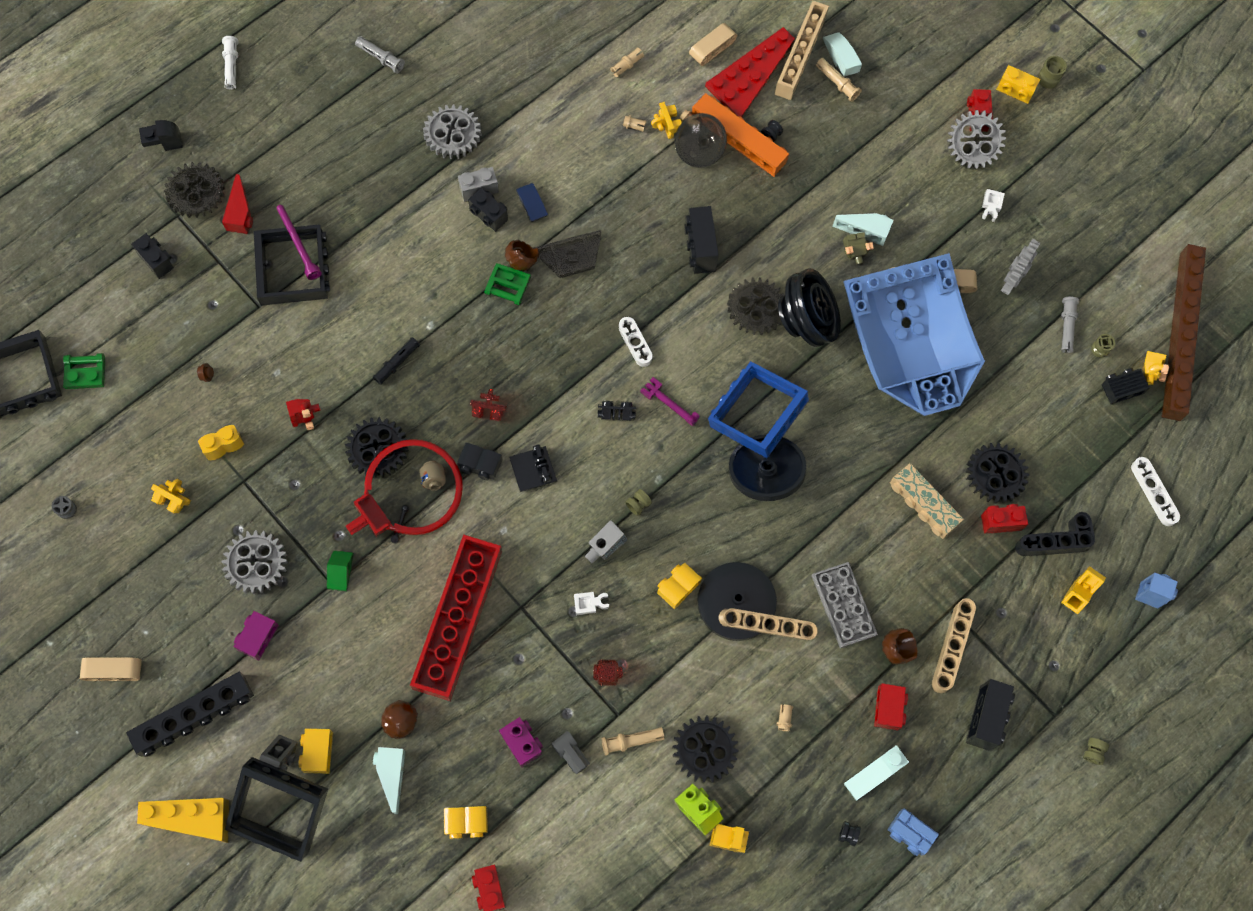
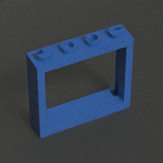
(799, 396)

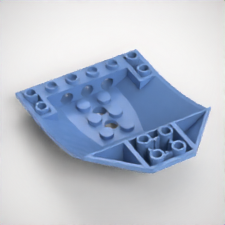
(937, 355)

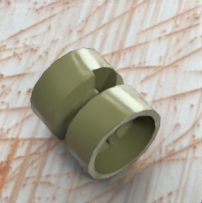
(1052, 72)

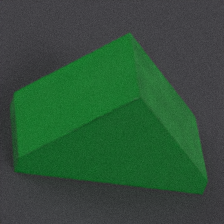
(339, 570)

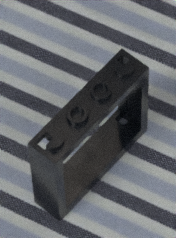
(262, 237)
(20, 344)
(285, 782)

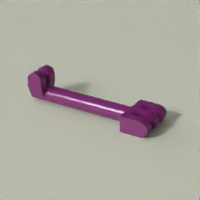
(655, 391)

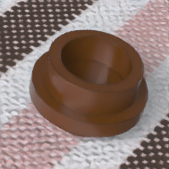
(205, 372)

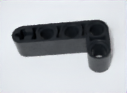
(1054, 539)

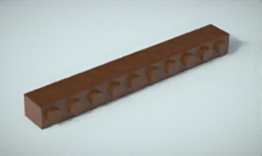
(1184, 333)

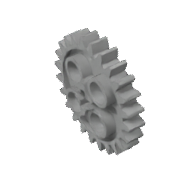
(976, 122)
(467, 135)
(1020, 266)
(253, 579)

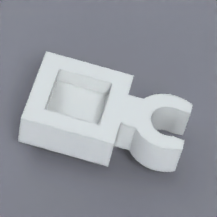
(993, 203)
(586, 603)

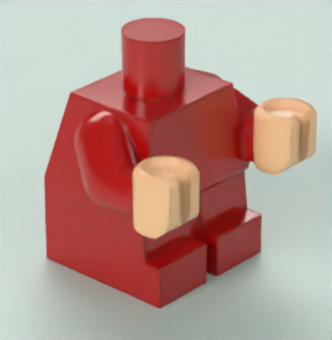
(302, 412)

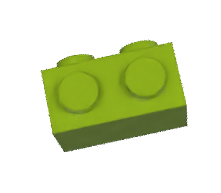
(699, 809)

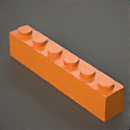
(744, 136)

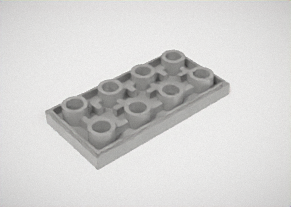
(844, 605)

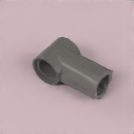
(567, 749)

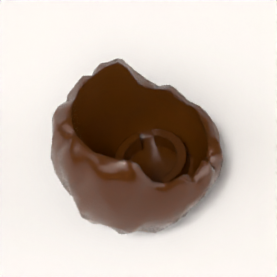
(521, 255)
(899, 646)
(399, 719)

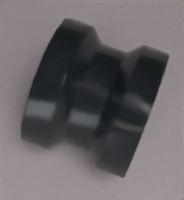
(772, 130)
(849, 833)

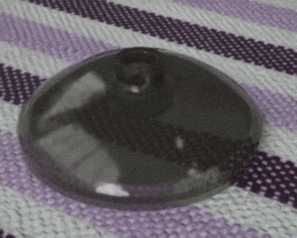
(690, 138)

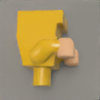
(1153, 364)

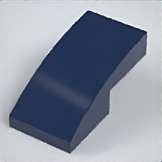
(532, 202)

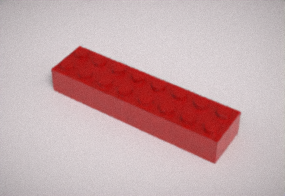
(456, 618)

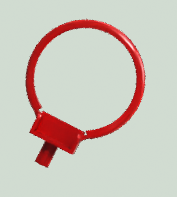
(373, 515)

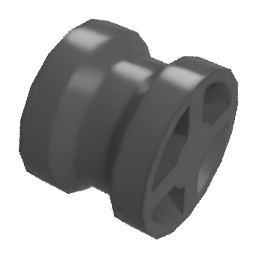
(60, 504)

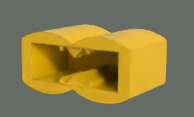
(217, 444)
(678, 585)
(465, 821)

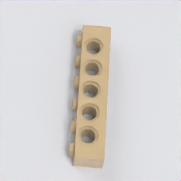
(801, 50)

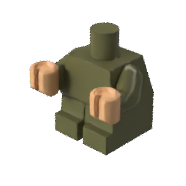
(856, 247)

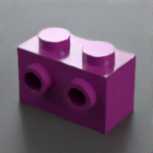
(255, 635)
(521, 742)

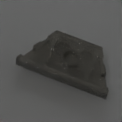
(571, 254)

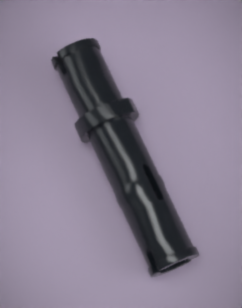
(391, 365)

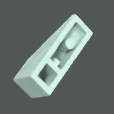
(873, 225)
(390, 768)
(876, 772)

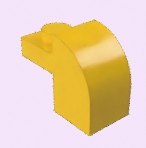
(1083, 589)
(729, 838)

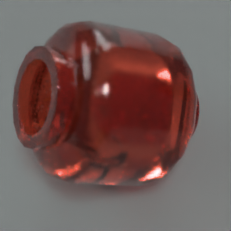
(607, 672)

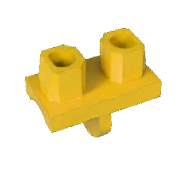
(666, 114)
(163, 492)

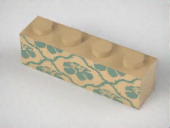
(926, 501)

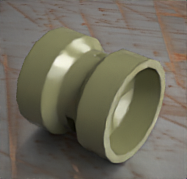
(1103, 345)
(638, 502)
(1096, 751)

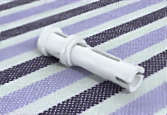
(230, 55)

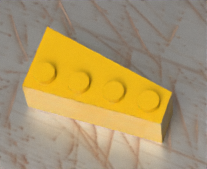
(192, 816)

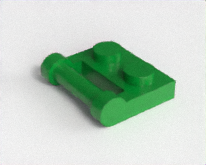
(508, 278)
(84, 377)

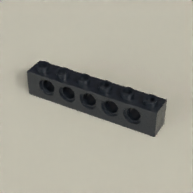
(140, 735)

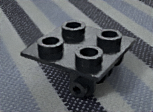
(626, 407)
(533, 468)

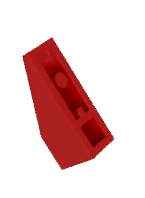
(237, 213)

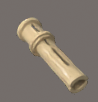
(844, 84)
(623, 741)

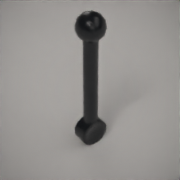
(394, 539)

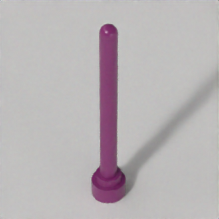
(311, 270)

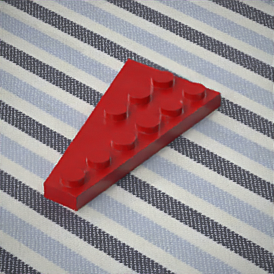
(747, 76)

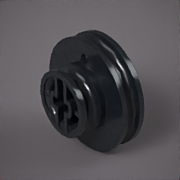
(810, 308)

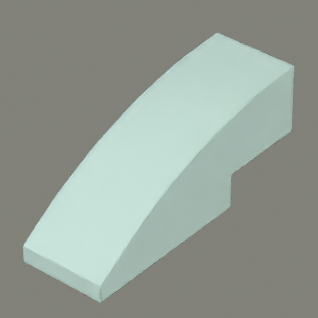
(842, 54)

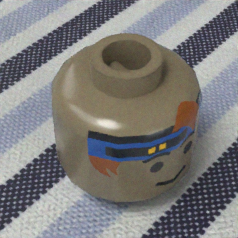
(432, 475)

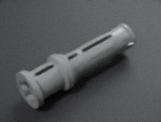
(385, 57)
(1069, 316)

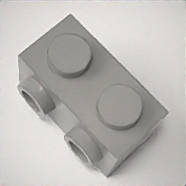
(472, 182)

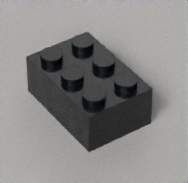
(701, 240)
(990, 715)

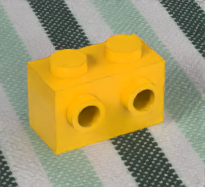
(1018, 84)
(316, 751)

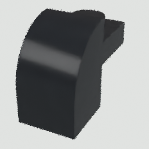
(162, 133)

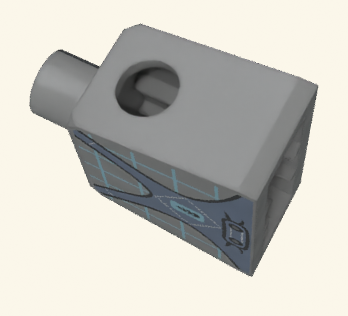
(611, 536)

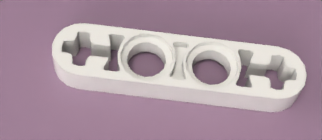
(1151, 493)

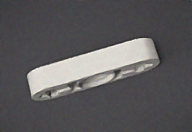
(635, 333)

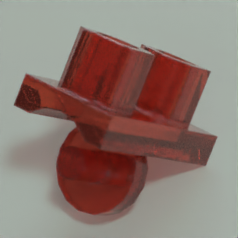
(496, 410)

